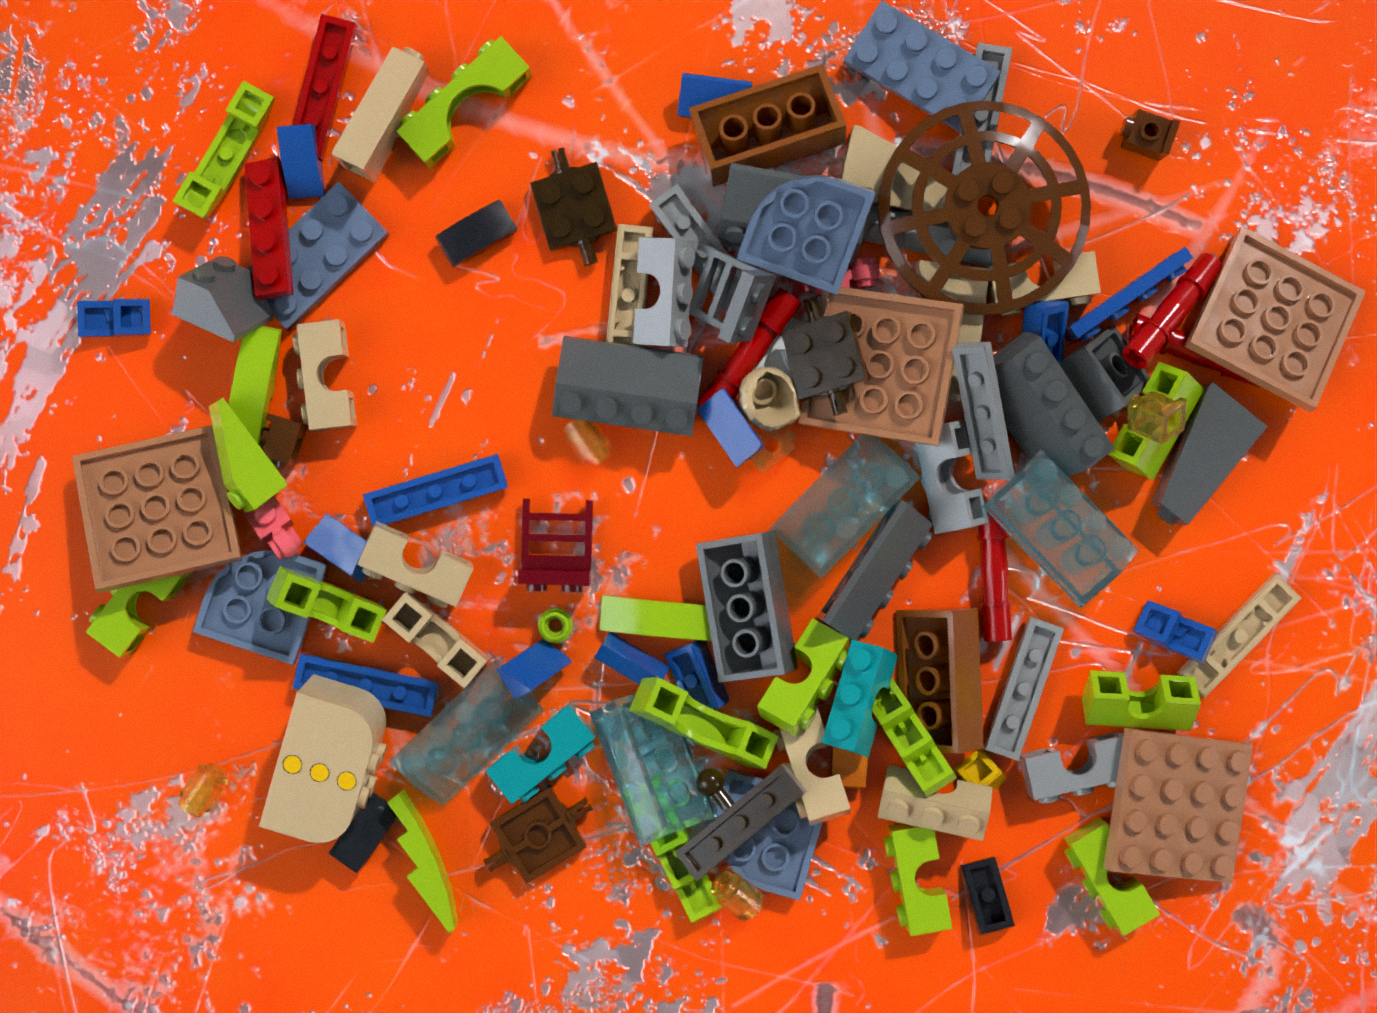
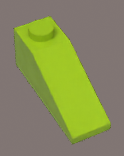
(243, 464)

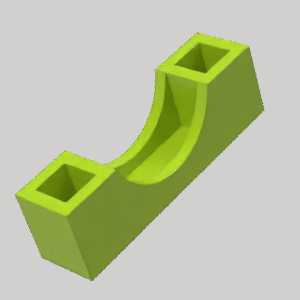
(494, 71)
(721, 733)

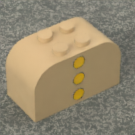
(325, 761)

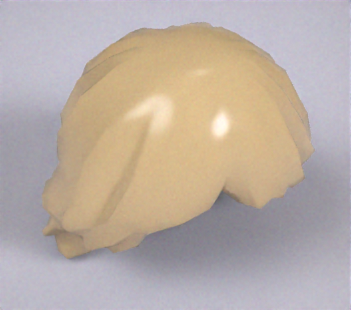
(768, 398)

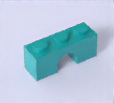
(863, 675)
(519, 775)

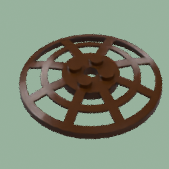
(962, 213)

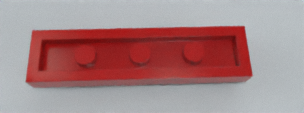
(325, 77)
(268, 229)

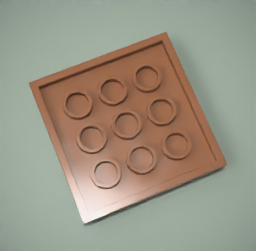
(1275, 319)
(907, 365)
(155, 509)
(1178, 806)

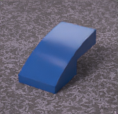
(300, 161)
(114, 318)
(1174, 632)

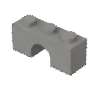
(671, 264)
(949, 504)
(1048, 778)

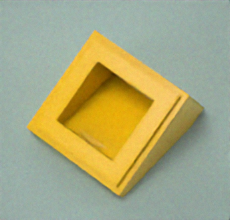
(980, 770)

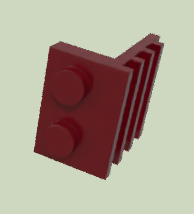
(563, 570)

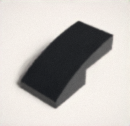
(475, 233)

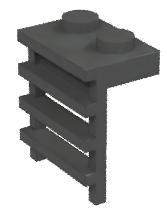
(746, 302)

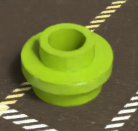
(547, 633)

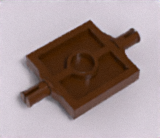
(538, 834)

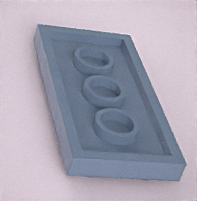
(919, 64)
(325, 250)

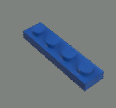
(1140, 288)
(436, 490)
(391, 688)

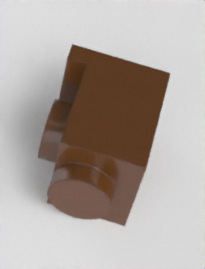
(1140, 143)
(282, 440)

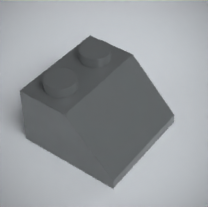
(221, 299)
(1103, 374)

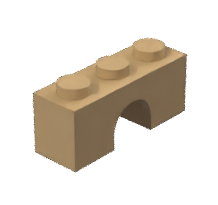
(1076, 287)
(319, 345)
(441, 580)
(438, 638)
(824, 796)
(957, 813)

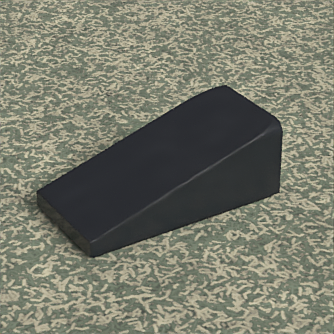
(364, 833)
(987, 896)

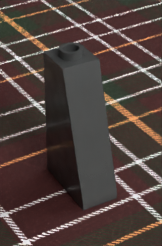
(1205, 454)

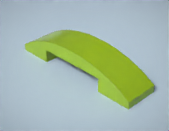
(227, 152)
(654, 618)

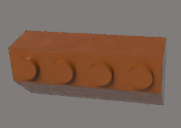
(769, 123)
(942, 674)

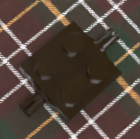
(574, 206)
(825, 356)

